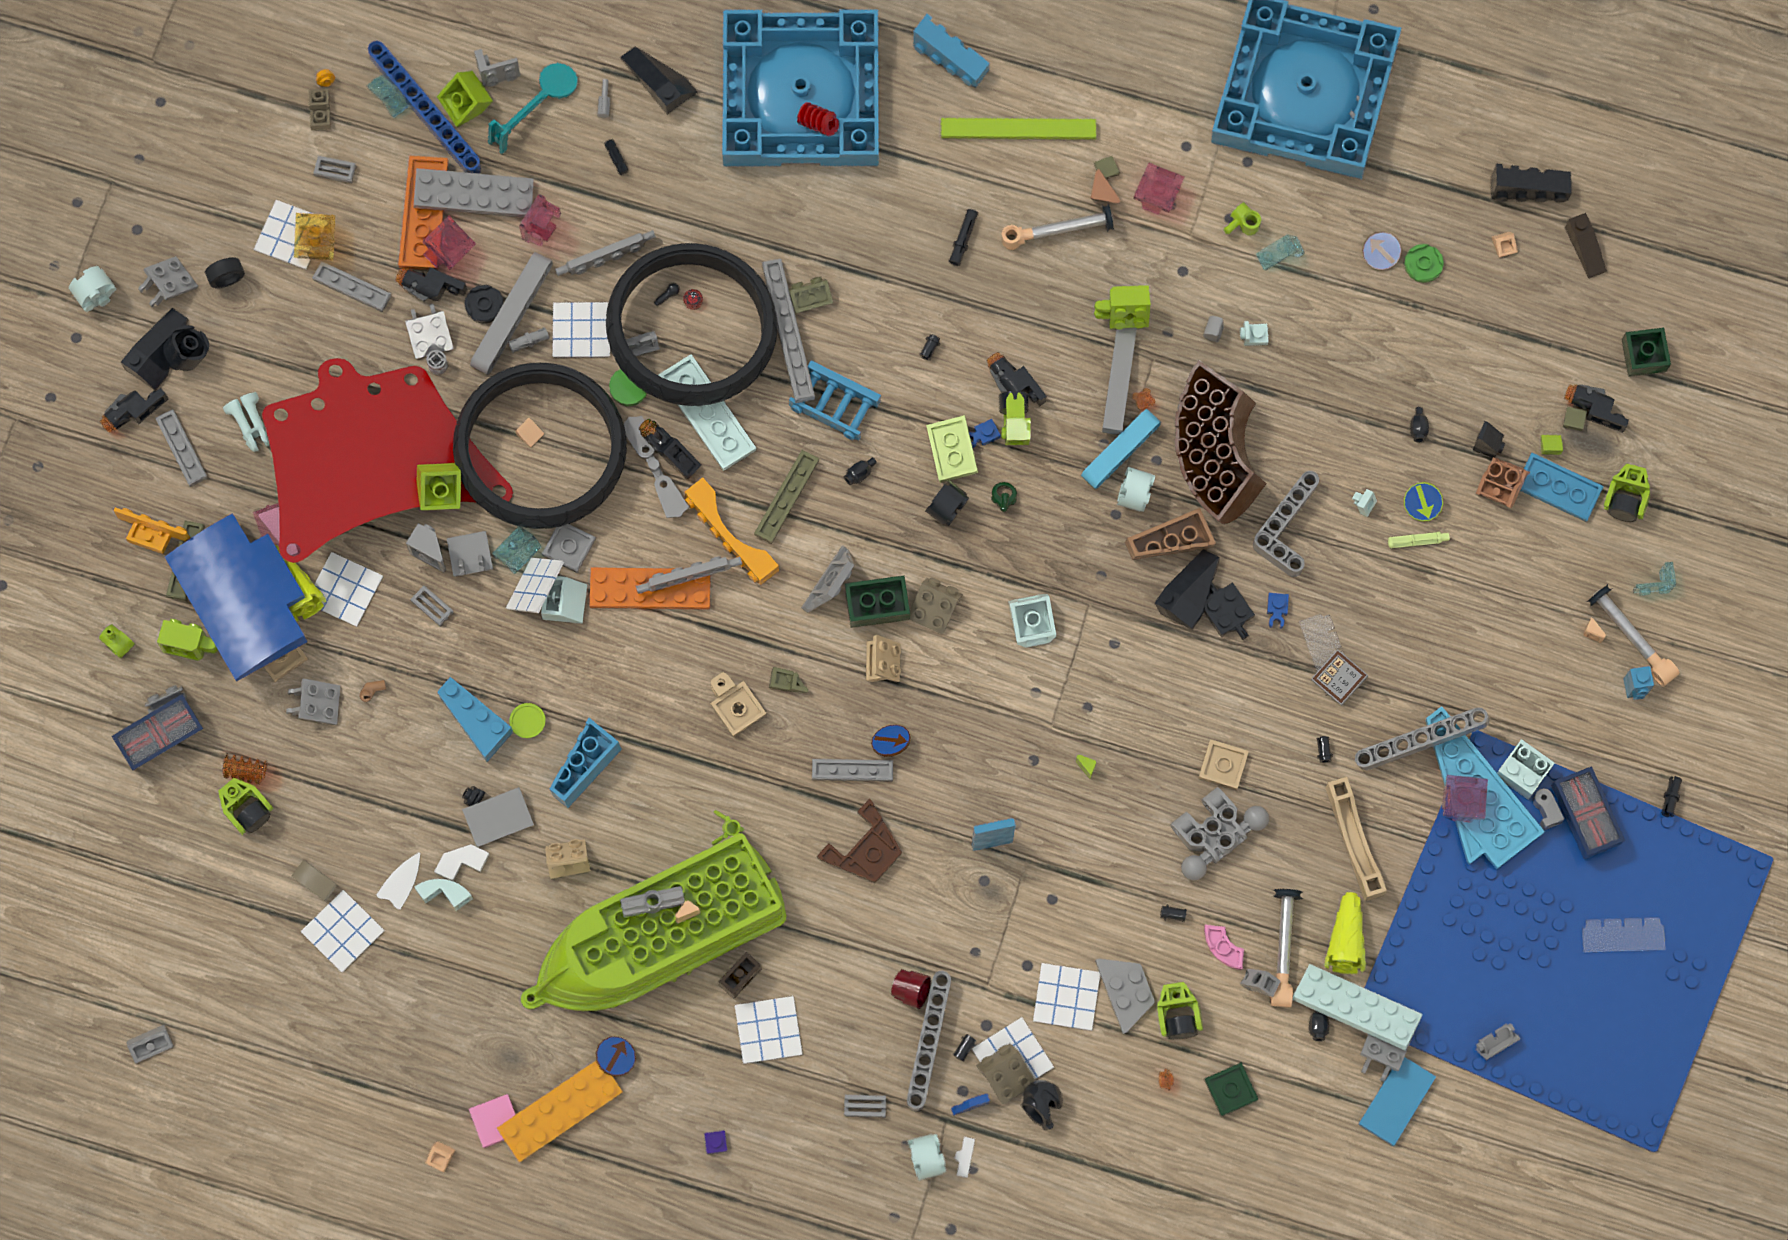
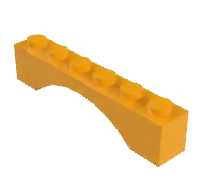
(756, 561)

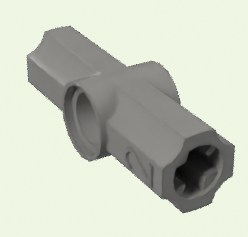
(666, 899)

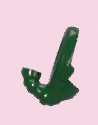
(1004, 500)

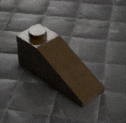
(1586, 245)

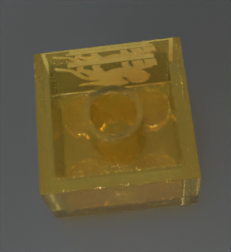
(314, 236)

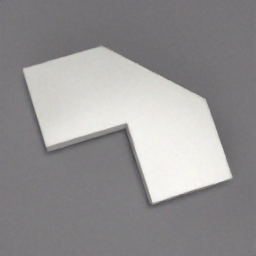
(452, 861)

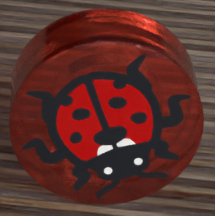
(693, 299)

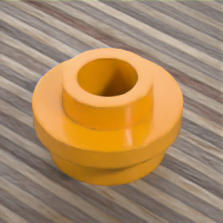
(325, 78)

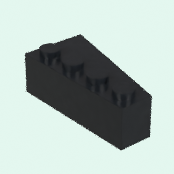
(1530, 184)

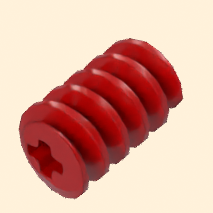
(818, 119)

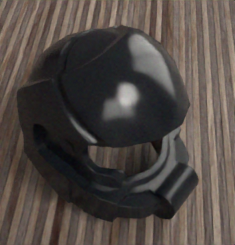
(1038, 1098)

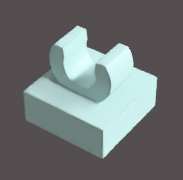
(1365, 502)

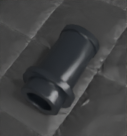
(929, 347)
(1324, 749)
(1173, 913)
(964, 1047)

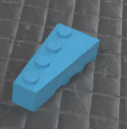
(949, 52)
(480, 724)
(584, 763)

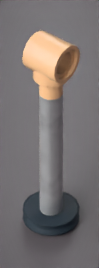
(1056, 228)
(1662, 669)
(1284, 992)

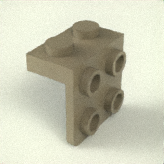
(934, 605)
(1006, 1072)

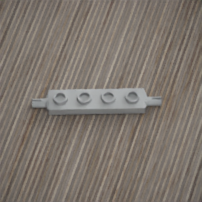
(600, 256)
(694, 572)

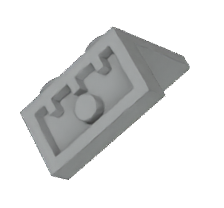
(498, 72)

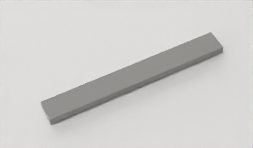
(788, 331)

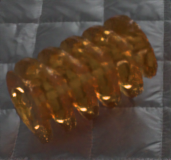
(244, 769)

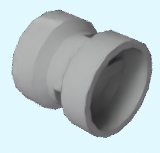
(440, 365)

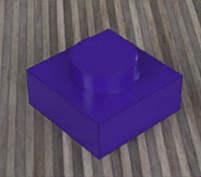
(715, 1142)

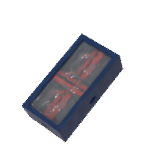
(157, 732)
(1587, 812)

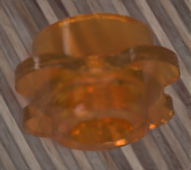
(1141, 405)
(1166, 1079)

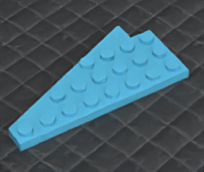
(1506, 823)

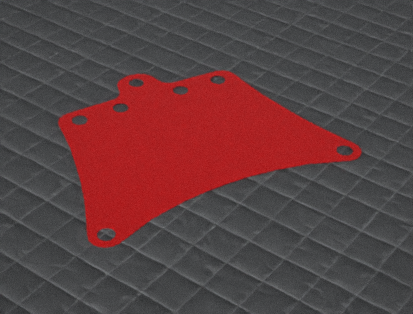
(359, 453)

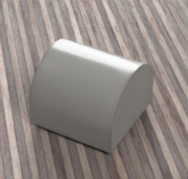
(1214, 329)

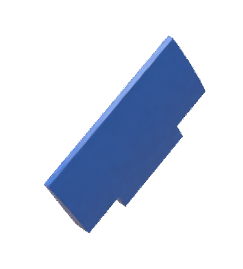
(240, 594)

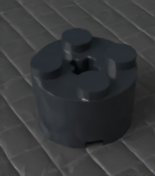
(185, 348)
(947, 502)

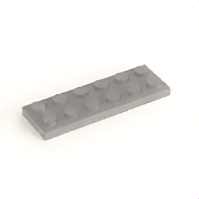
(473, 192)

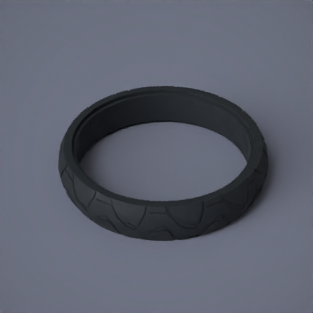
(704, 256)
(548, 374)

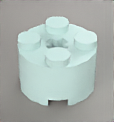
(92, 288)
(1135, 489)
(926, 1157)

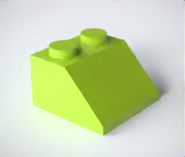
(464, 98)
(439, 486)

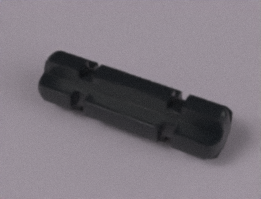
(616, 157)

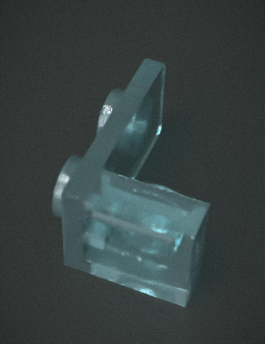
(388, 95)
(1279, 251)
(1666, 575)

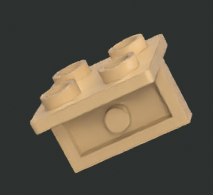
(883, 660)
(567, 858)

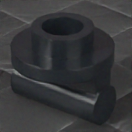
(473, 795)

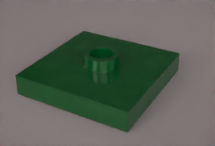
(1231, 1089)

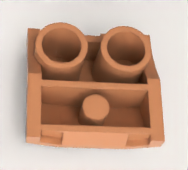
(1502, 482)

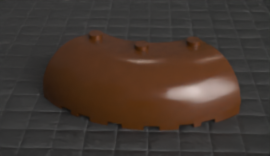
(1212, 444)

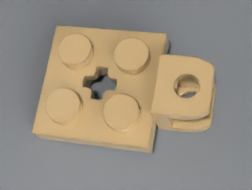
(731, 695)

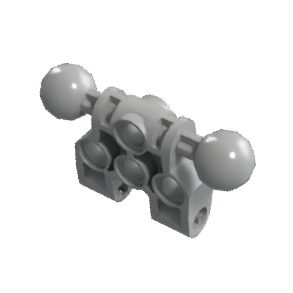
(1216, 803)

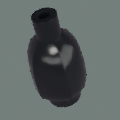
(1419, 426)
(859, 471)
(1318, 1026)

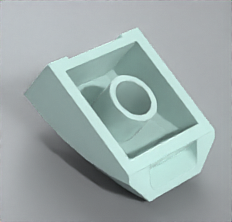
(1032, 620)

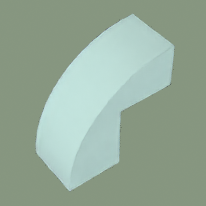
(455, 893)

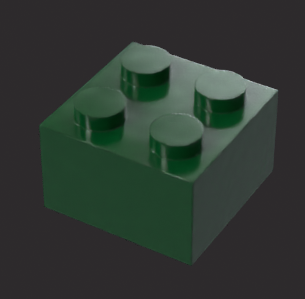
(1646, 352)

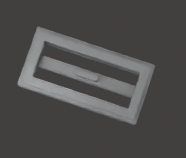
(348, 179)
(444, 617)
(847, 1105)

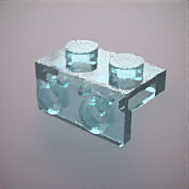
(517, 549)

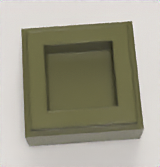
(1107, 167)
(1574, 418)

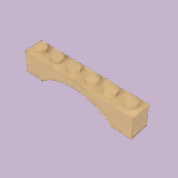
(1362, 861)

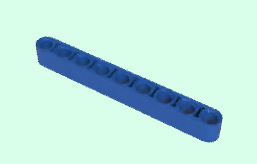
(420, 100)

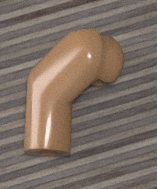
(370, 688)

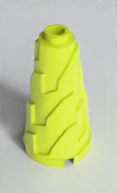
(313, 597)
(1346, 944)

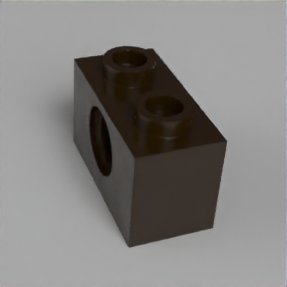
(740, 975)

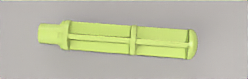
(1417, 539)

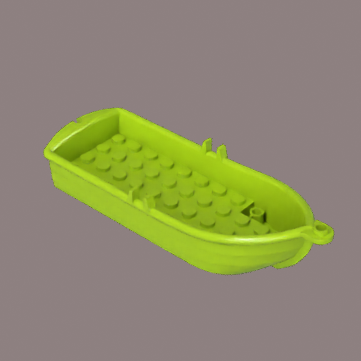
(616, 958)

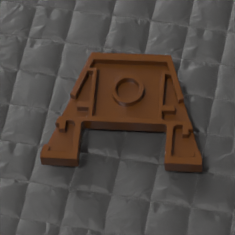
(873, 852)

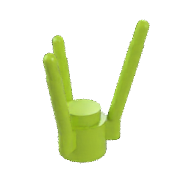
(729, 828)

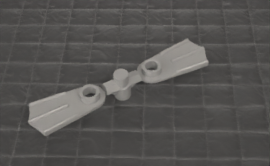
(670, 497)

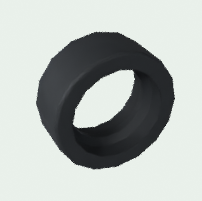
(224, 272)

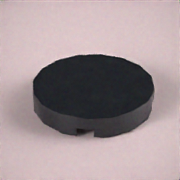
(483, 303)

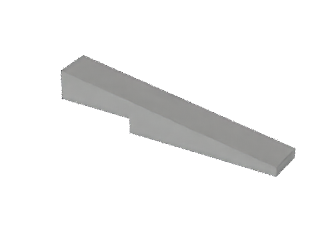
(1119, 381)

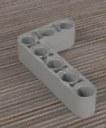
(1282, 522)

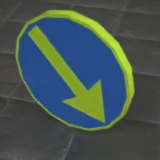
(1423, 501)

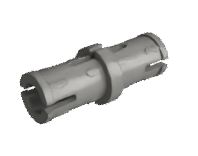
(528, 340)

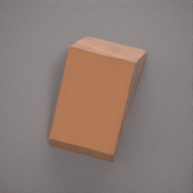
(1102, 190)

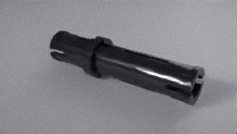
(960, 244)

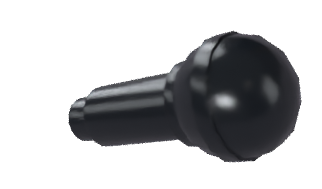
(672, 290)

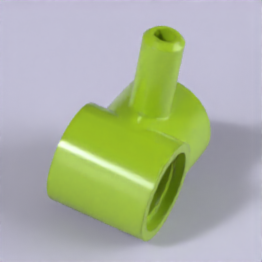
(1240, 215)
(116, 640)

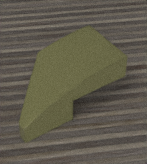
(786, 680)

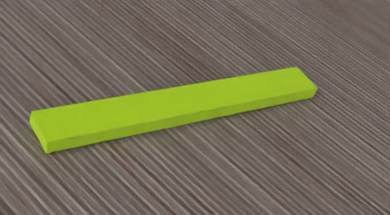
(1018, 128)

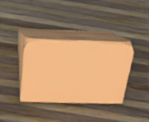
(1505, 244)
(529, 432)
(1594, 631)
(686, 912)
(440, 1156)

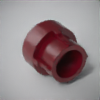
(911, 988)

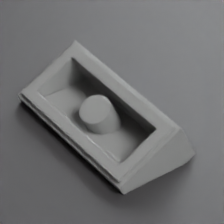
(149, 1044)

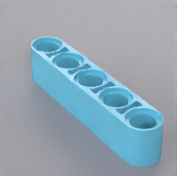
(1121, 449)

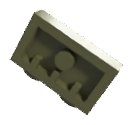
(810, 294)

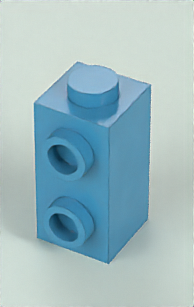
(1638, 682)

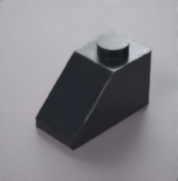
(1489, 441)

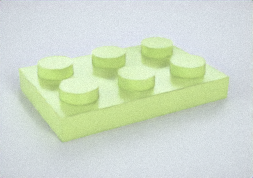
(952, 449)

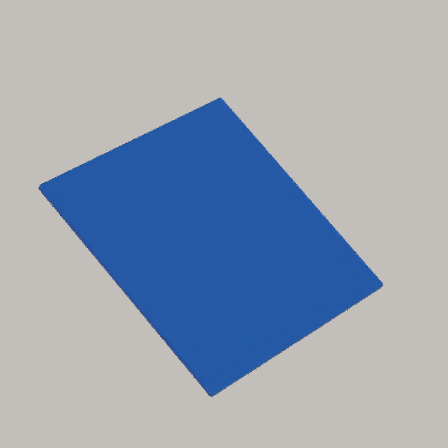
(1505, 946)

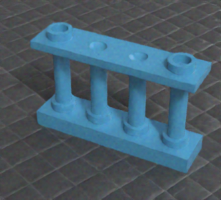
(851, 390)

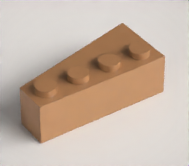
(1175, 536)

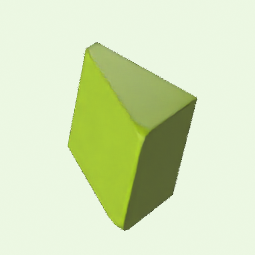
(1551, 445)
(1086, 764)

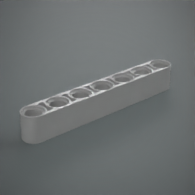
(511, 313)
(1432, 738)
(932, 1031)

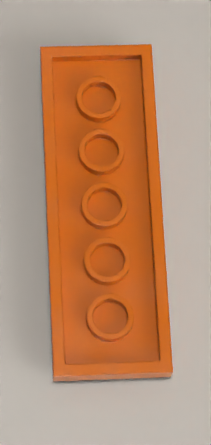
(418, 221)
(618, 590)

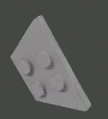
(831, 580)
(1126, 990)

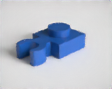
(985, 433)
(1277, 606)

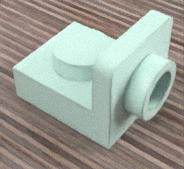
(1254, 334)

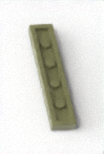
(786, 496)

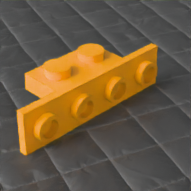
(150, 533)

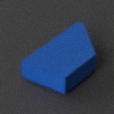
(971, 1104)

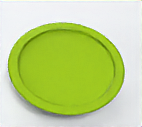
(527, 720)

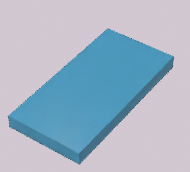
(1560, 487)
(993, 834)
(1397, 1101)

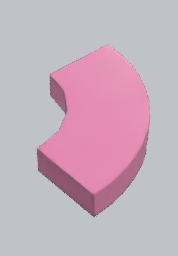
(1222, 948)

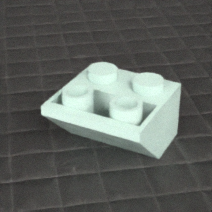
(565, 601)
(1525, 769)

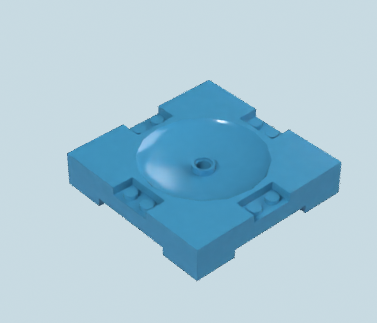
(774, 55)
(1272, 111)

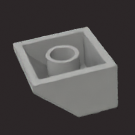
(426, 547)

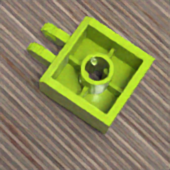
(1126, 307)
(184, 640)

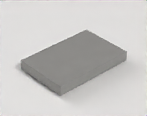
(498, 817)

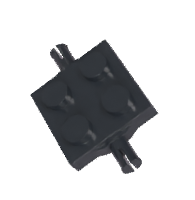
(1227, 610)

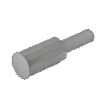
(604, 101)

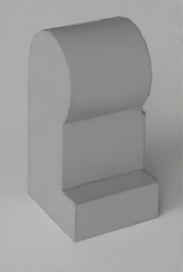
(1549, 809)
(1260, 982)

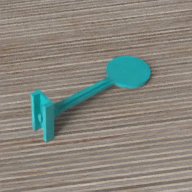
(555, 81)

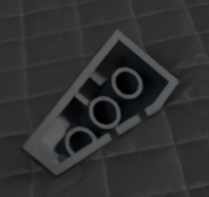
(662, 82)
(146, 357)
(1186, 594)

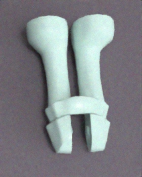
(249, 402)

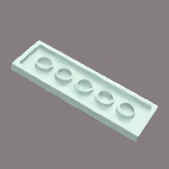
(712, 422)
(1357, 1007)

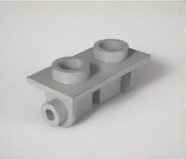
(643, 343)
(156, 701)
(1491, 1045)

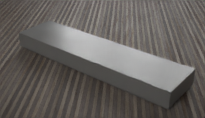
(351, 286)
(181, 447)
(852, 770)

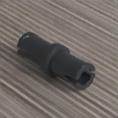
(1671, 796)

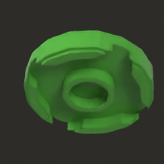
(1423, 263)
(624, 390)

